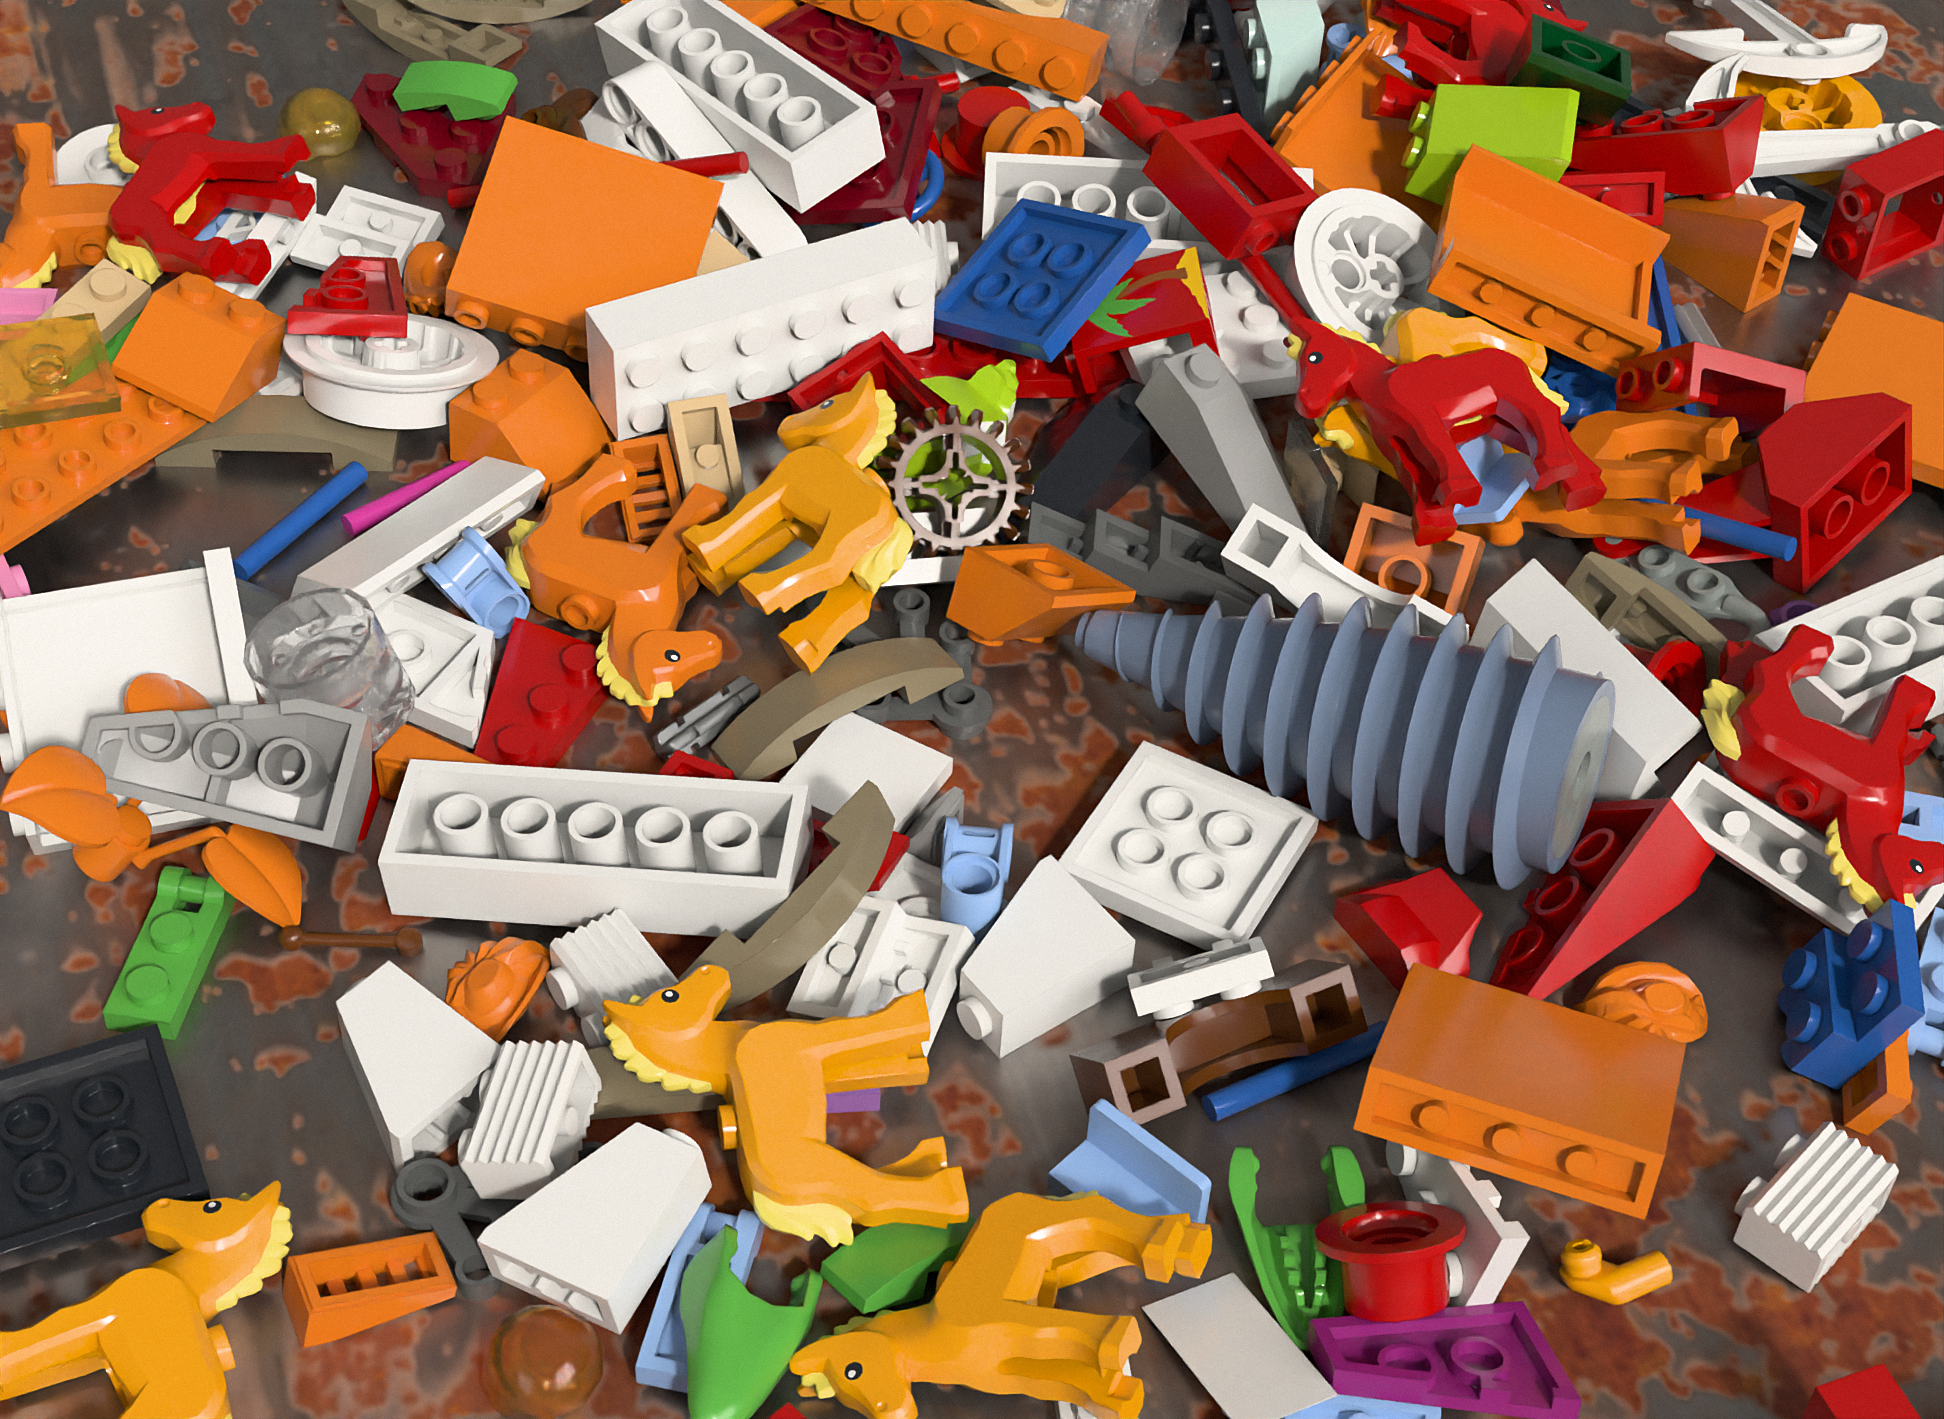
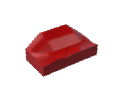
(1411, 921)

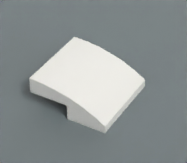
(366, 227)
(879, 958)

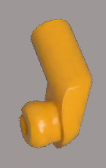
(1608, 1282)

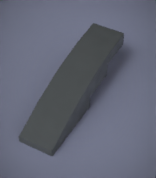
(1157, 563)

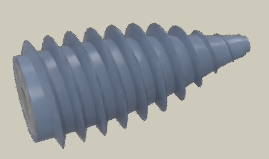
(1383, 719)

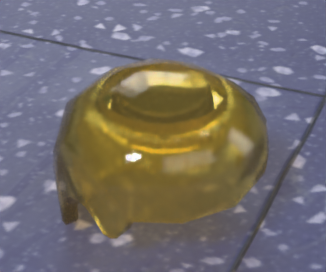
(323, 119)

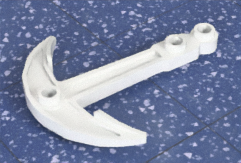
(1779, 44)
(1802, 150)

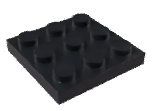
(90, 1145)

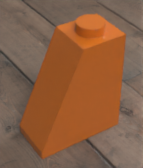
(1732, 244)

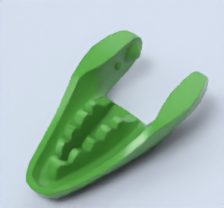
(1286, 1260)
(735, 1339)

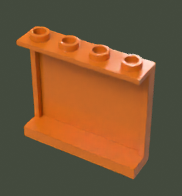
(1343, 139)
(571, 230)
(1546, 262)
(1891, 352)
(1524, 1089)

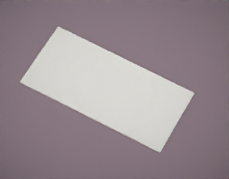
(1238, 1351)

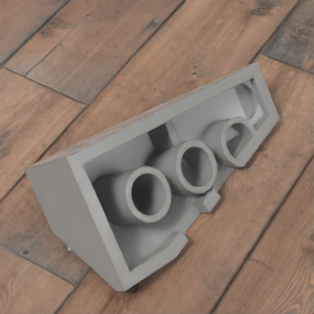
(1217, 436)
(263, 766)

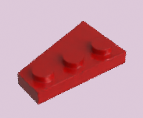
(354, 299)
(540, 697)

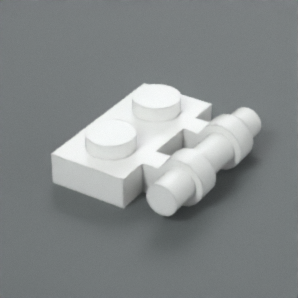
(1226, 969)

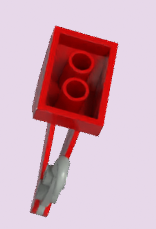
(1820, 477)

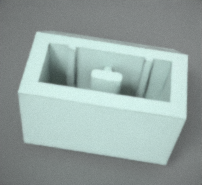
(1283, 53)

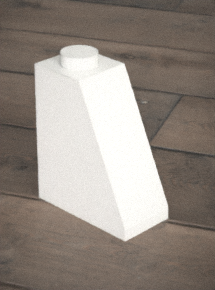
(1042, 962)
(413, 1063)
(602, 1225)

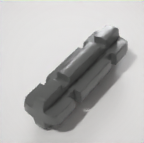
(706, 718)

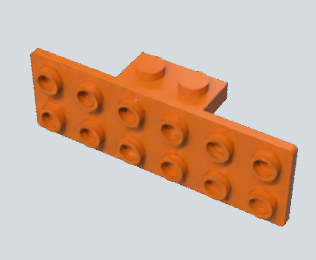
(68, 461)

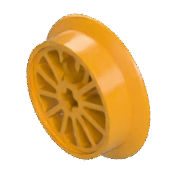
(1798, 106)

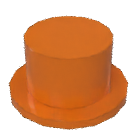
(1046, 132)

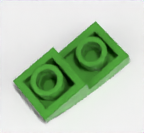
(465, 87)
(892, 1262)

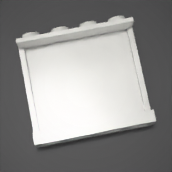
(82, 646)

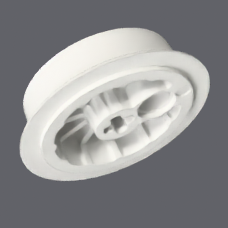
(1355, 284)
(390, 378)

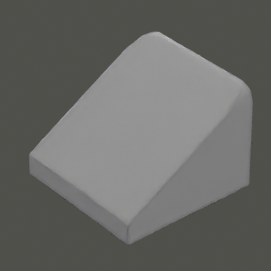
(928, 828)

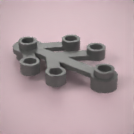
(958, 709)
(444, 1216)

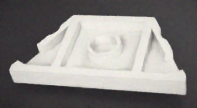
(447, 664)

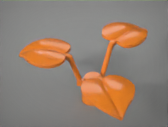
(70, 800)

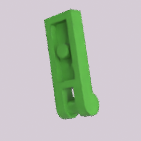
(169, 954)

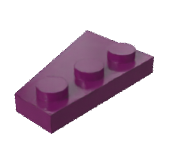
(1456, 1359)

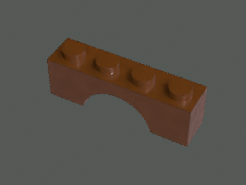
(1163, 1061)

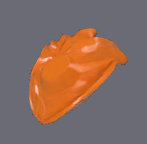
(427, 277)
(497, 983)
(1649, 999)

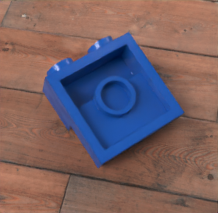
(1851, 995)

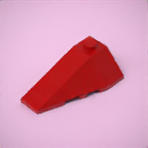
(1699, 149)
(1620, 877)

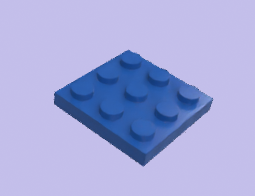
(1038, 278)

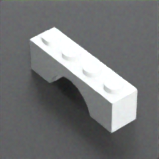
(1289, 566)

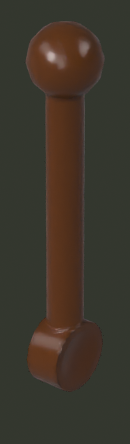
(407, 941)

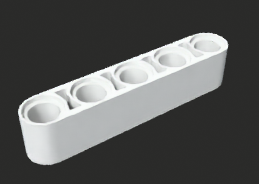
(671, 127)

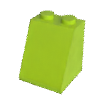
(1516, 123)

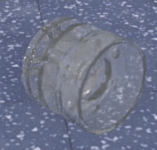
(1140, 32)
(334, 653)

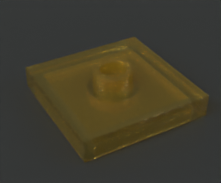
(54, 371)

